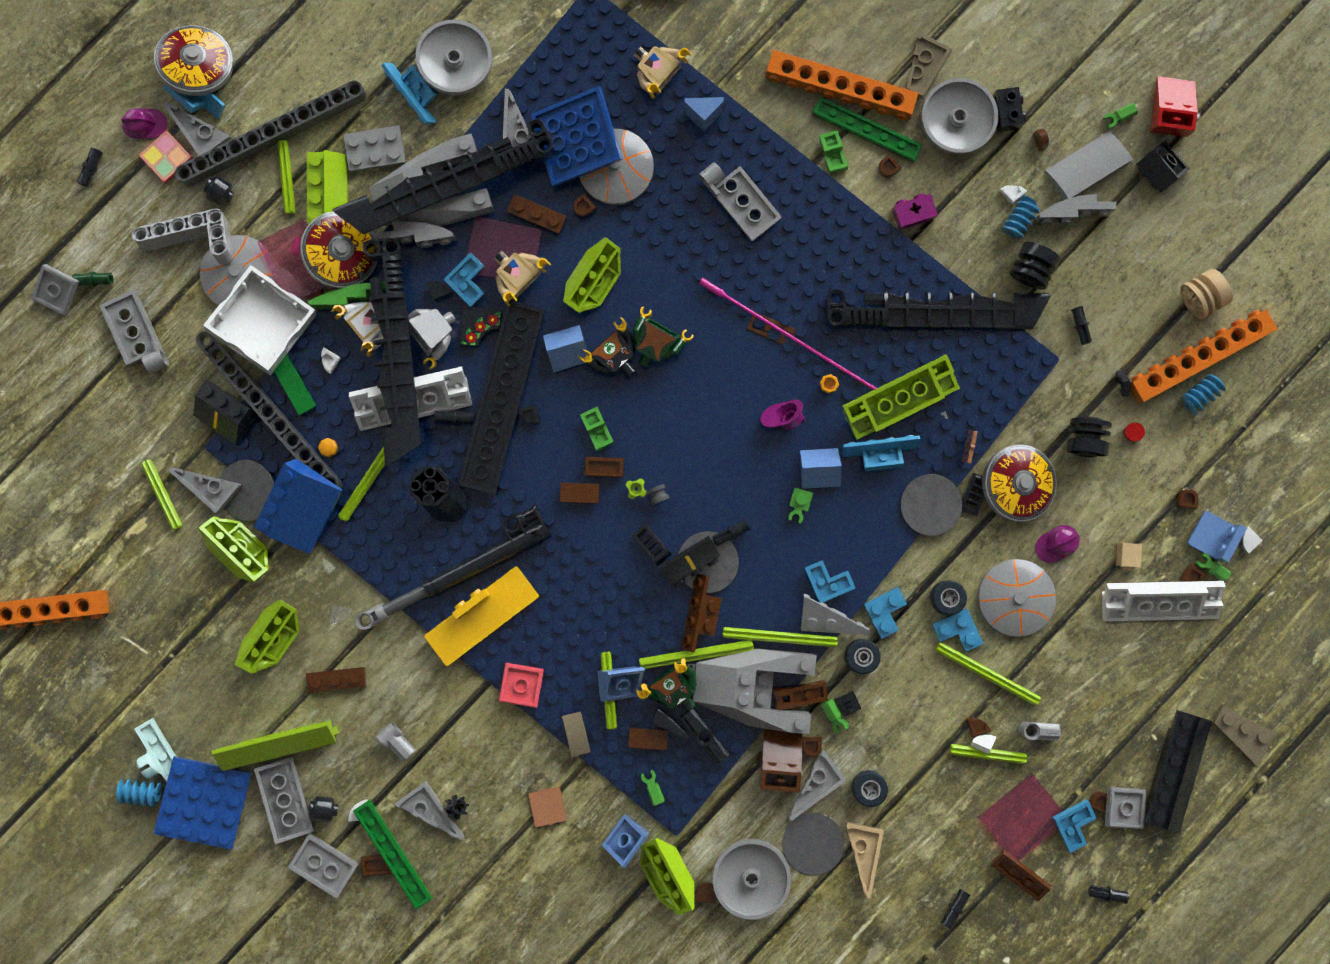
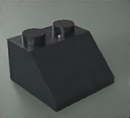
(1162, 166)

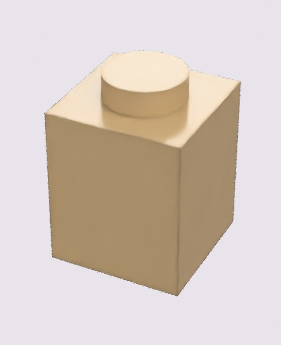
(1129, 556)

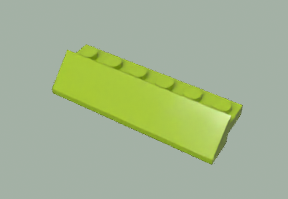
(326, 182)
(901, 397)
(275, 745)

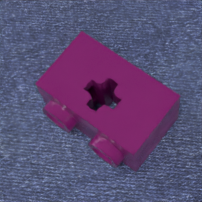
(905, 218)

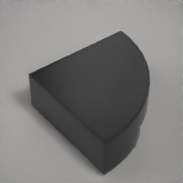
(438, 289)
(1125, 383)
(530, 414)

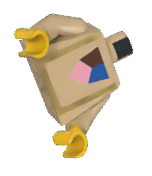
(658, 67)
(517, 273)

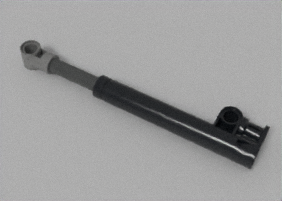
(526, 535)

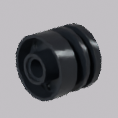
(1035, 265)
(1088, 439)

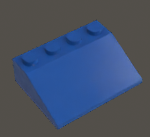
(298, 506)

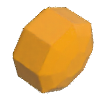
(829, 384)
(328, 447)

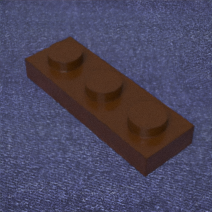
(536, 214)
(336, 679)
(1021, 875)

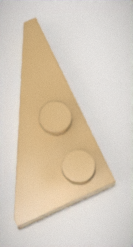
(866, 849)

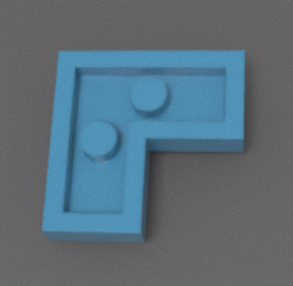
(461, 279)
(827, 587)
(880, 609)
(960, 625)
(1069, 824)

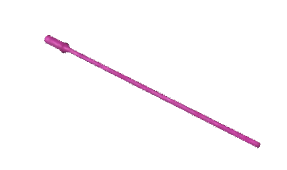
(720, 293)

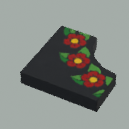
(477, 323)

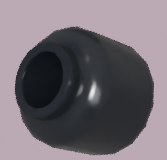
(218, 190)
(322, 809)

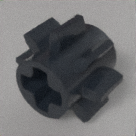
(461, 807)

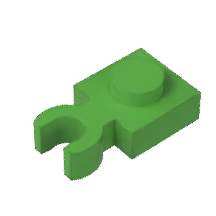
(800, 501)

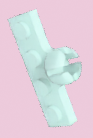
(158, 754)

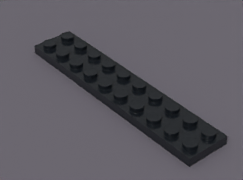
(501, 397)

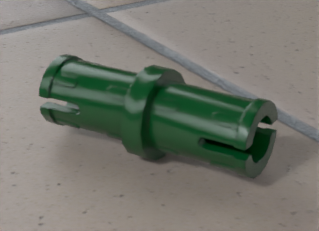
(94, 279)

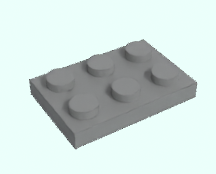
(374, 149)
(323, 865)

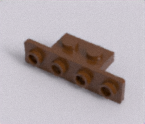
(702, 614)

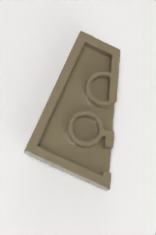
(926, 64)
(1244, 733)

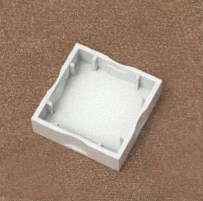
(260, 320)

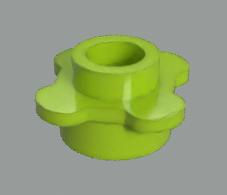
(640, 492)

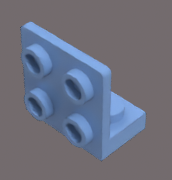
(1216, 537)

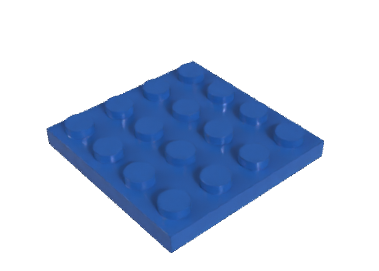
(580, 136)
(202, 803)

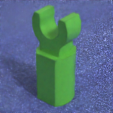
(1121, 115)
(1214, 568)
(834, 715)
(653, 789)

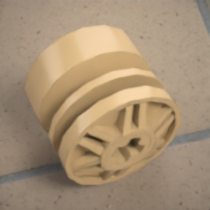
(1206, 293)

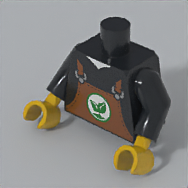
(613, 353)

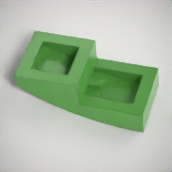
(833, 152)
(597, 429)

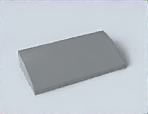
(1088, 166)
(283, 800)

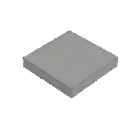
(55, 289)
(1125, 807)

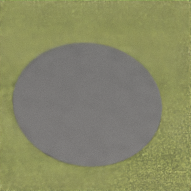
(254, 492)
(931, 504)
(720, 573)
(813, 843)

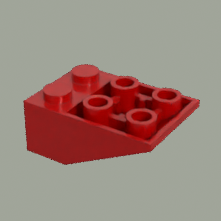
(1174, 107)

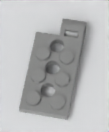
(716, 182)
(153, 356)

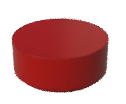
(1134, 432)

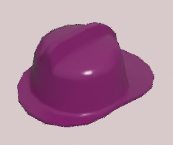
(144, 123)
(786, 415)
(1057, 544)

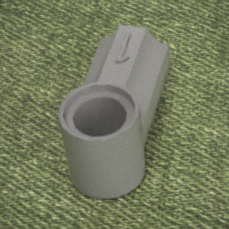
(1040, 731)
(393, 738)

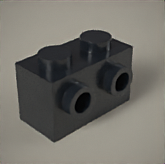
(1009, 107)

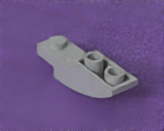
(1068, 209)
(422, 233)

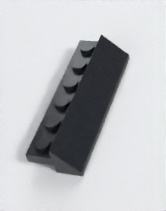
(1177, 771)

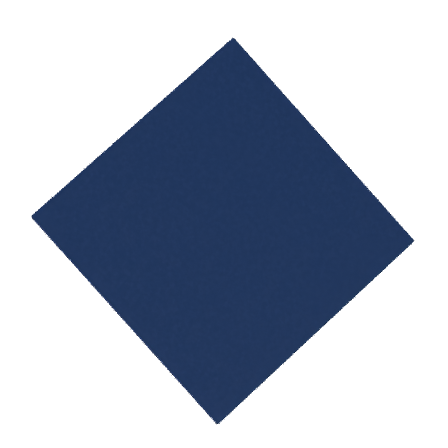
(674, 422)

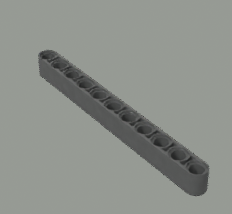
(261, 133)
(263, 404)

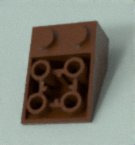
(781, 761)

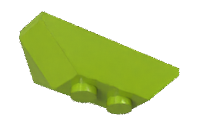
(593, 276)
(235, 548)
(268, 637)
(668, 875)

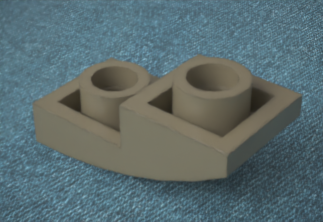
(576, 734)

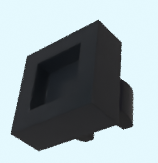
(848, 703)

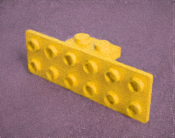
(481, 615)

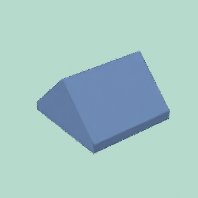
(703, 110)
(565, 347)
(820, 468)
(619, 683)
(625, 840)

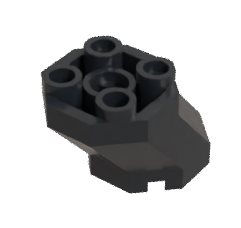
(438, 494)

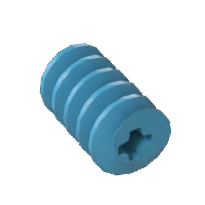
(1021, 217)
(1202, 392)
(138, 794)

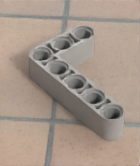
(188, 228)

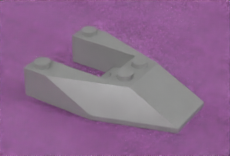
(450, 209)
(743, 684)

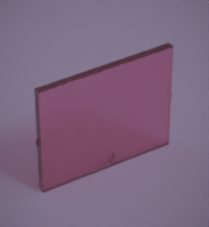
(494, 236)
(285, 263)
(1022, 817)

